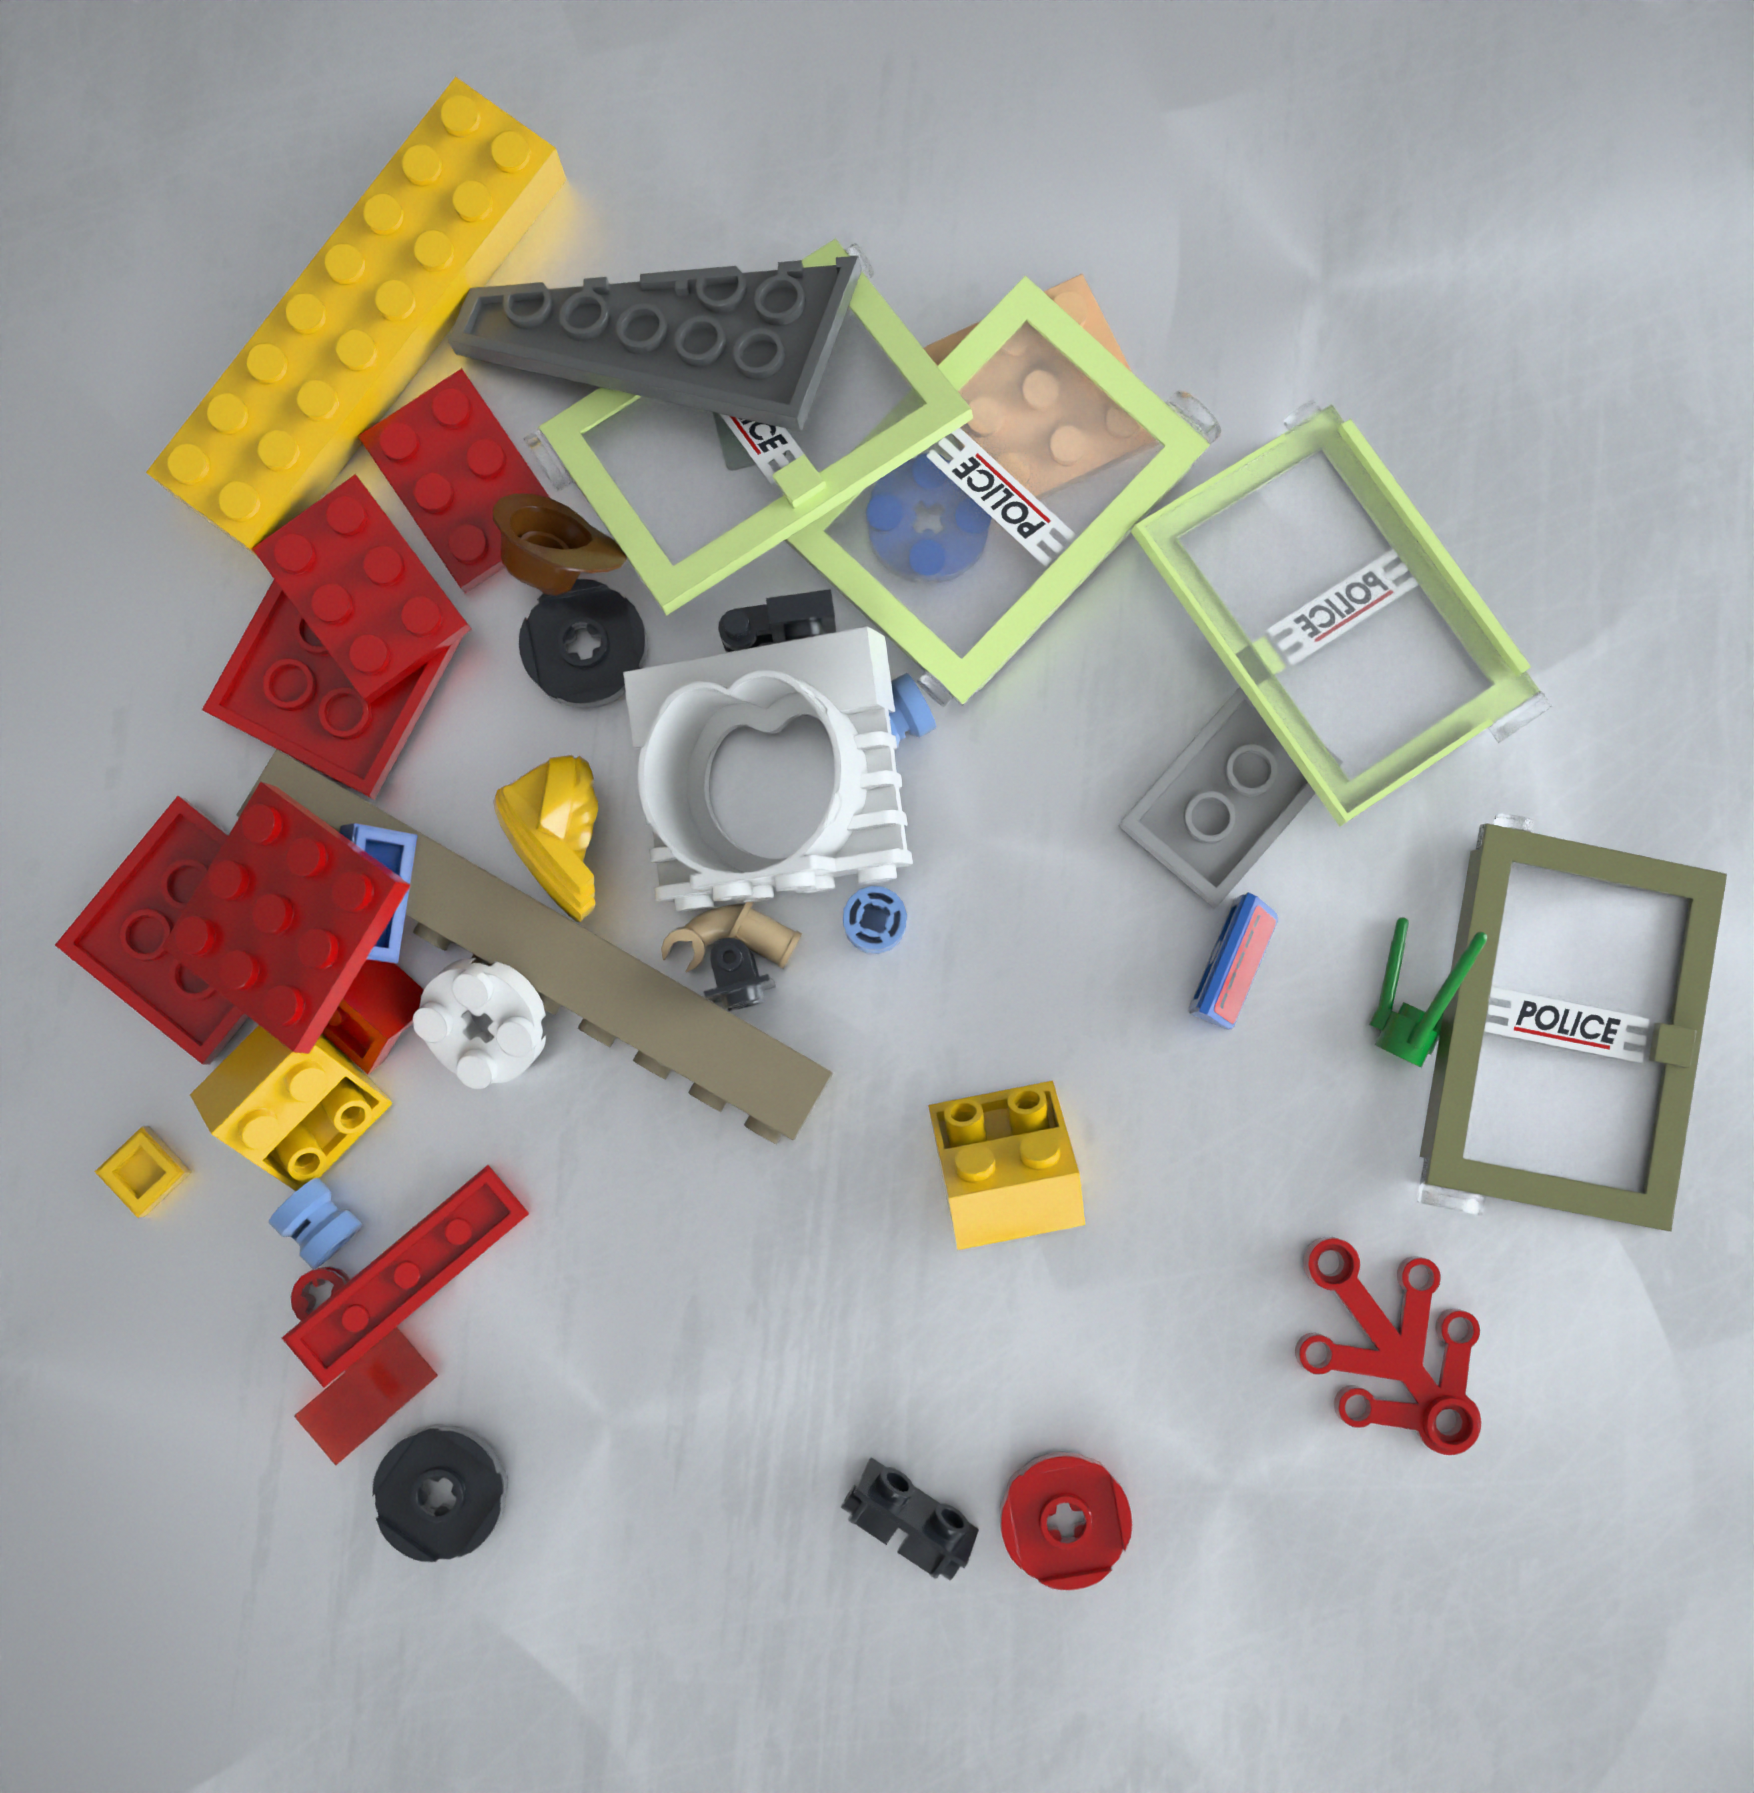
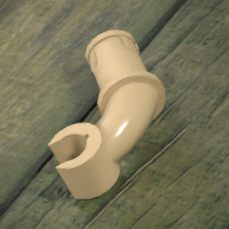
(735, 921)

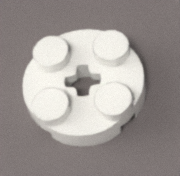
(459, 1043)

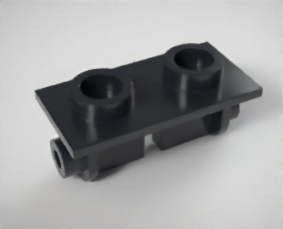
(736, 976)
(937, 1533)

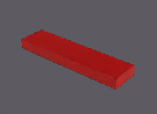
(405, 1276)

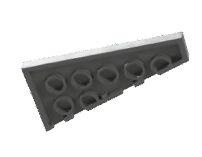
(680, 337)

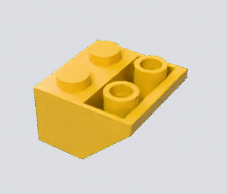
(289, 1107)
(1007, 1165)

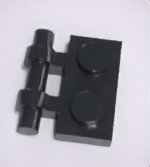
(778, 621)

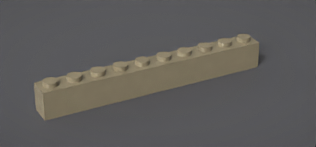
(583, 972)

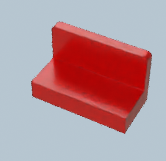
(374, 1013)

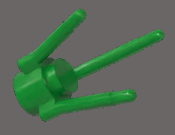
(1411, 1031)

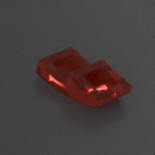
(366, 1396)

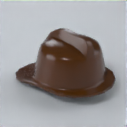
(551, 543)

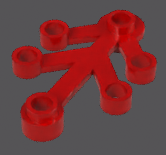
(1398, 1354)

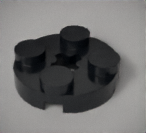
(554, 625)
(402, 1498)

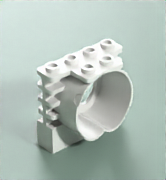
(691, 705)

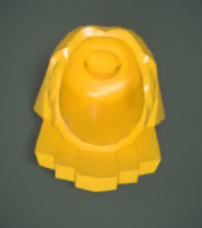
(550, 825)

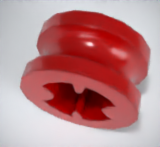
(304, 1302)

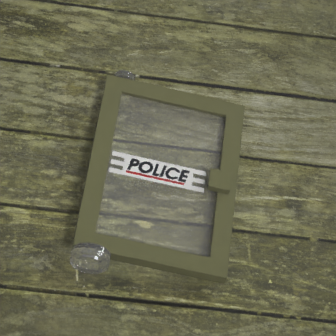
(1573, 1030)

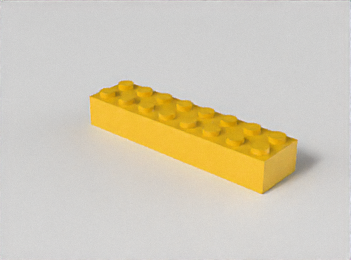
(361, 318)

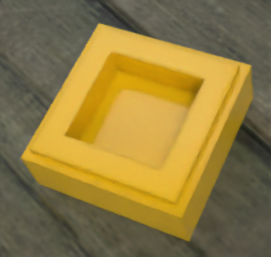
(143, 1171)

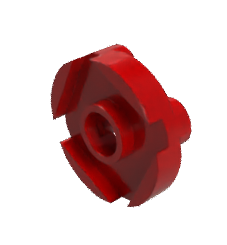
(1096, 1541)

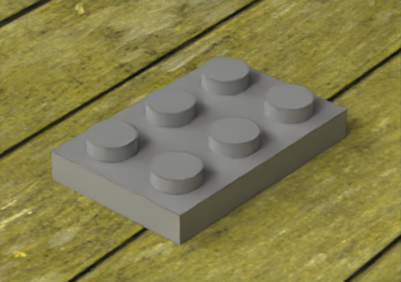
(1220, 802)

